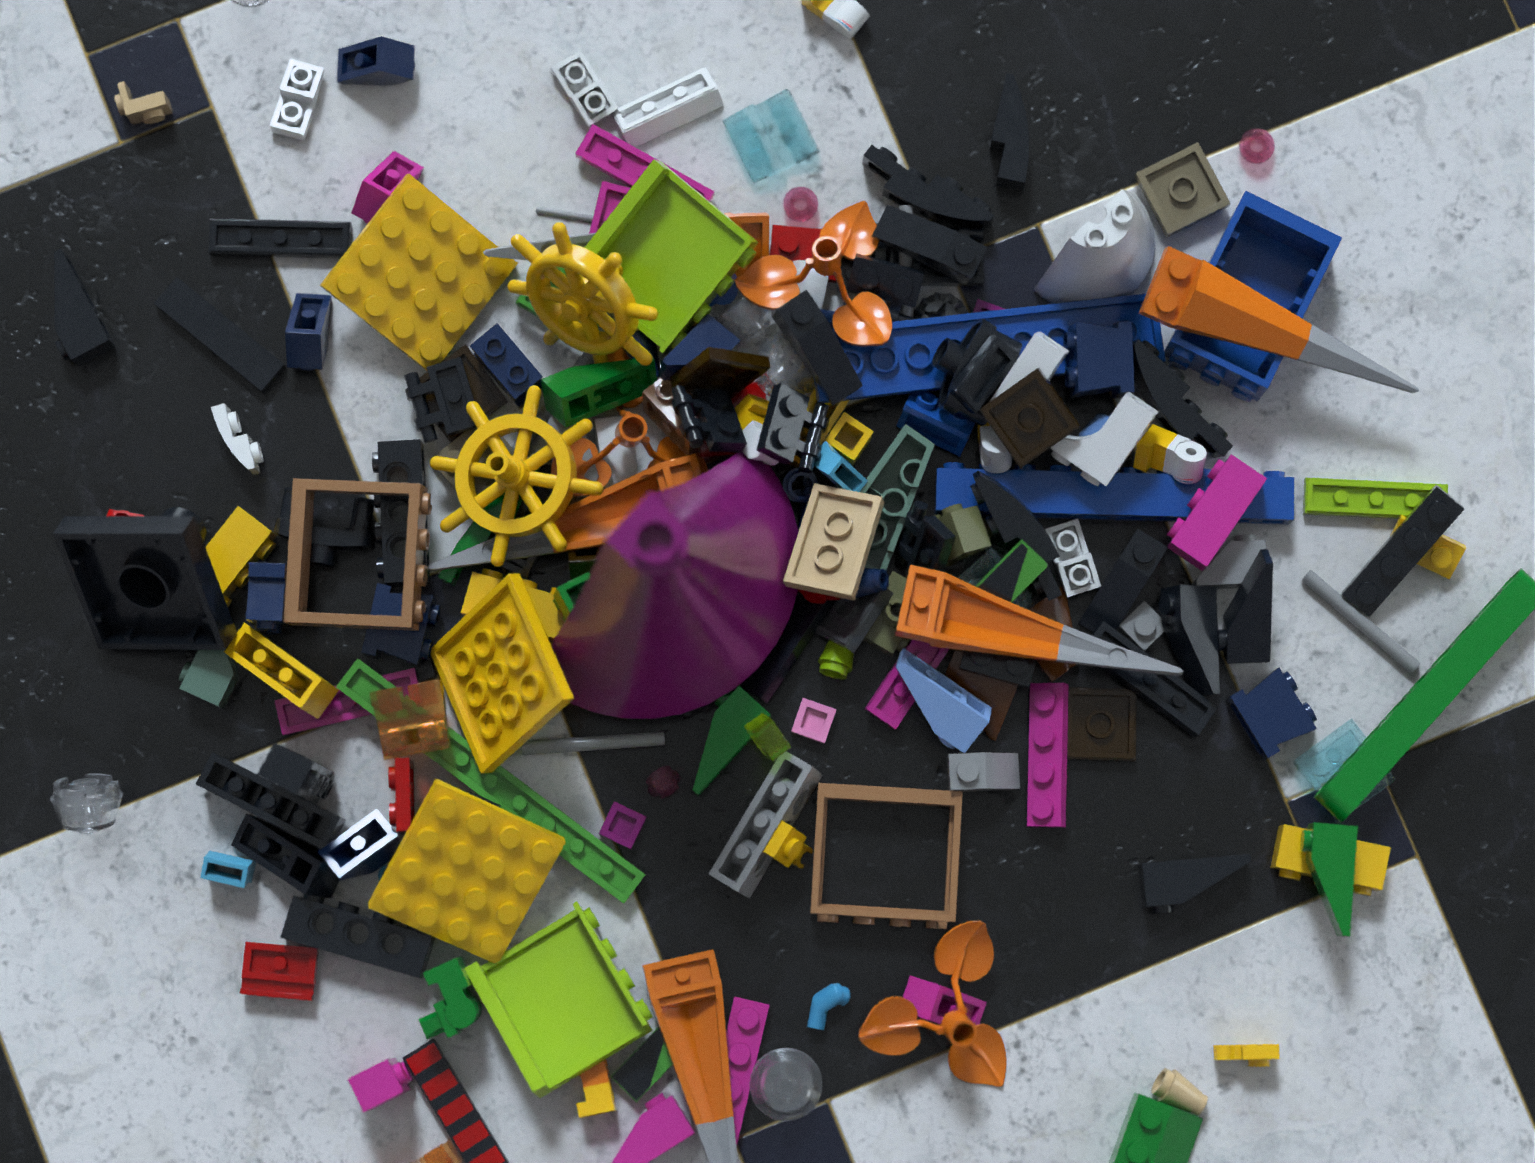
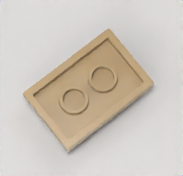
(834, 541)

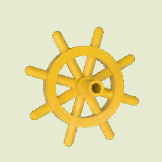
(582, 296)
(515, 475)

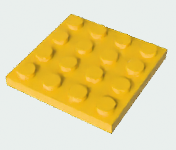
(418, 273)
(501, 673)
(466, 872)

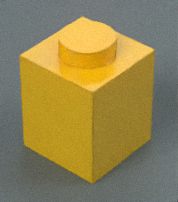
(849, 437)

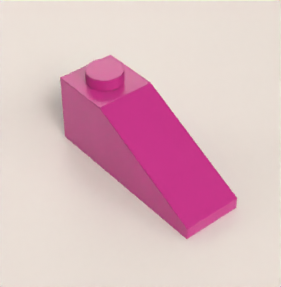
(655, 1131)

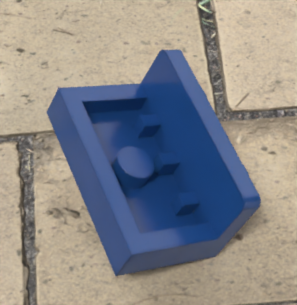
(940, 427)

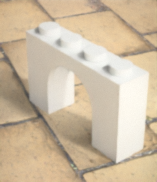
(1099, 453)

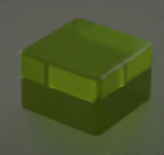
(767, 736)

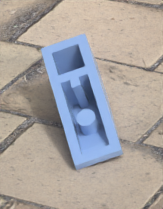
(949, 709)

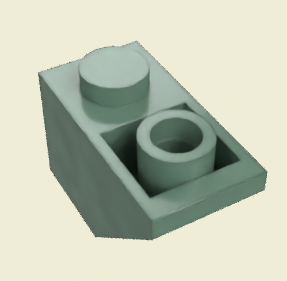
(210, 677)

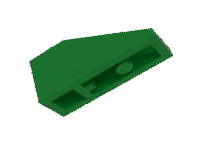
(595, 388)
(726, 735)
(1331, 862)

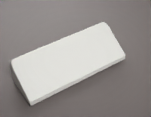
(668, 108)

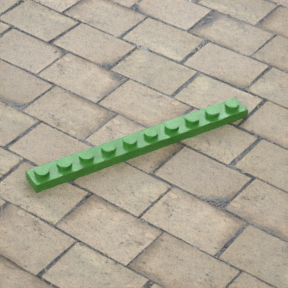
(502, 787)

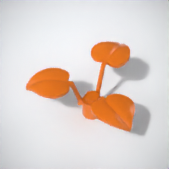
(774, 280)
(629, 434)
(978, 1049)

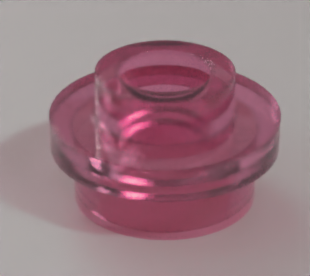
(1262, 137)
(800, 193)
(663, 782)

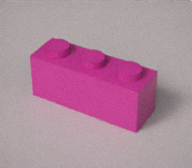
(1215, 511)

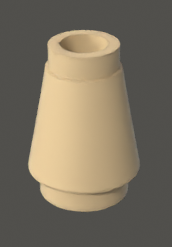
(1178, 1092)

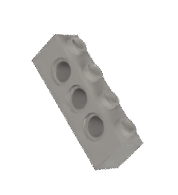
(777, 800)

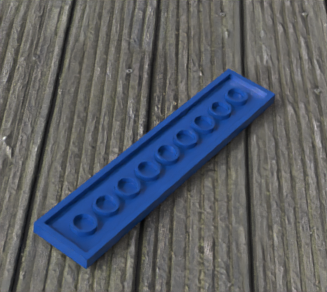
(906, 359)

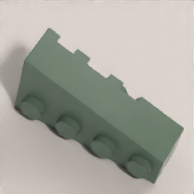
(896, 481)

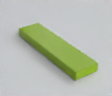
(1363, 497)

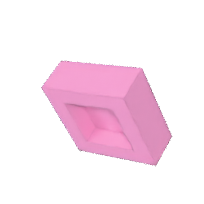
(813, 720)

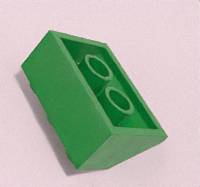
(1155, 1133)

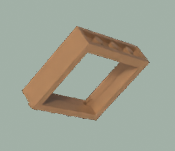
(300, 552)
(891, 795)

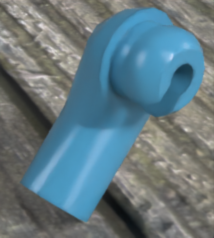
(824, 1001)

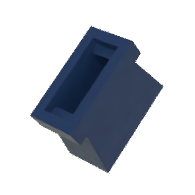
(1099, 359)
(506, 364)
(267, 597)
(401, 644)
(1272, 713)

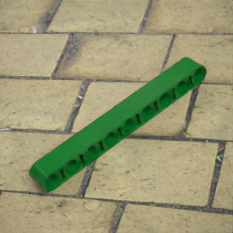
(1428, 697)

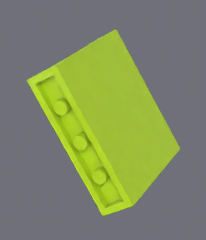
(673, 251)
(561, 1001)

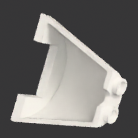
(1103, 257)

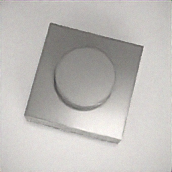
(1142, 626)

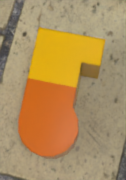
(597, 1091)

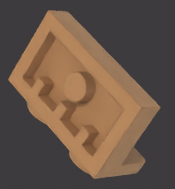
(659, 408)

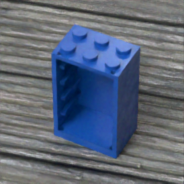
(1277, 258)

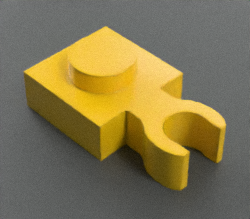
(787, 845)
(1256, 1054)

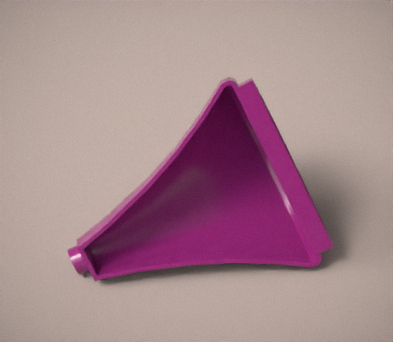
(683, 596)

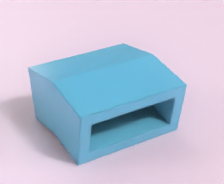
(846, 477)
(212, 858)

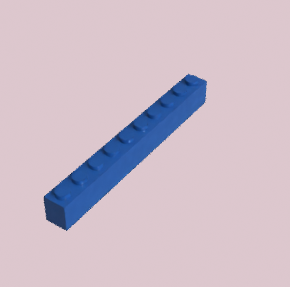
(1127, 497)

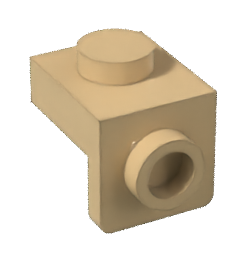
(144, 109)

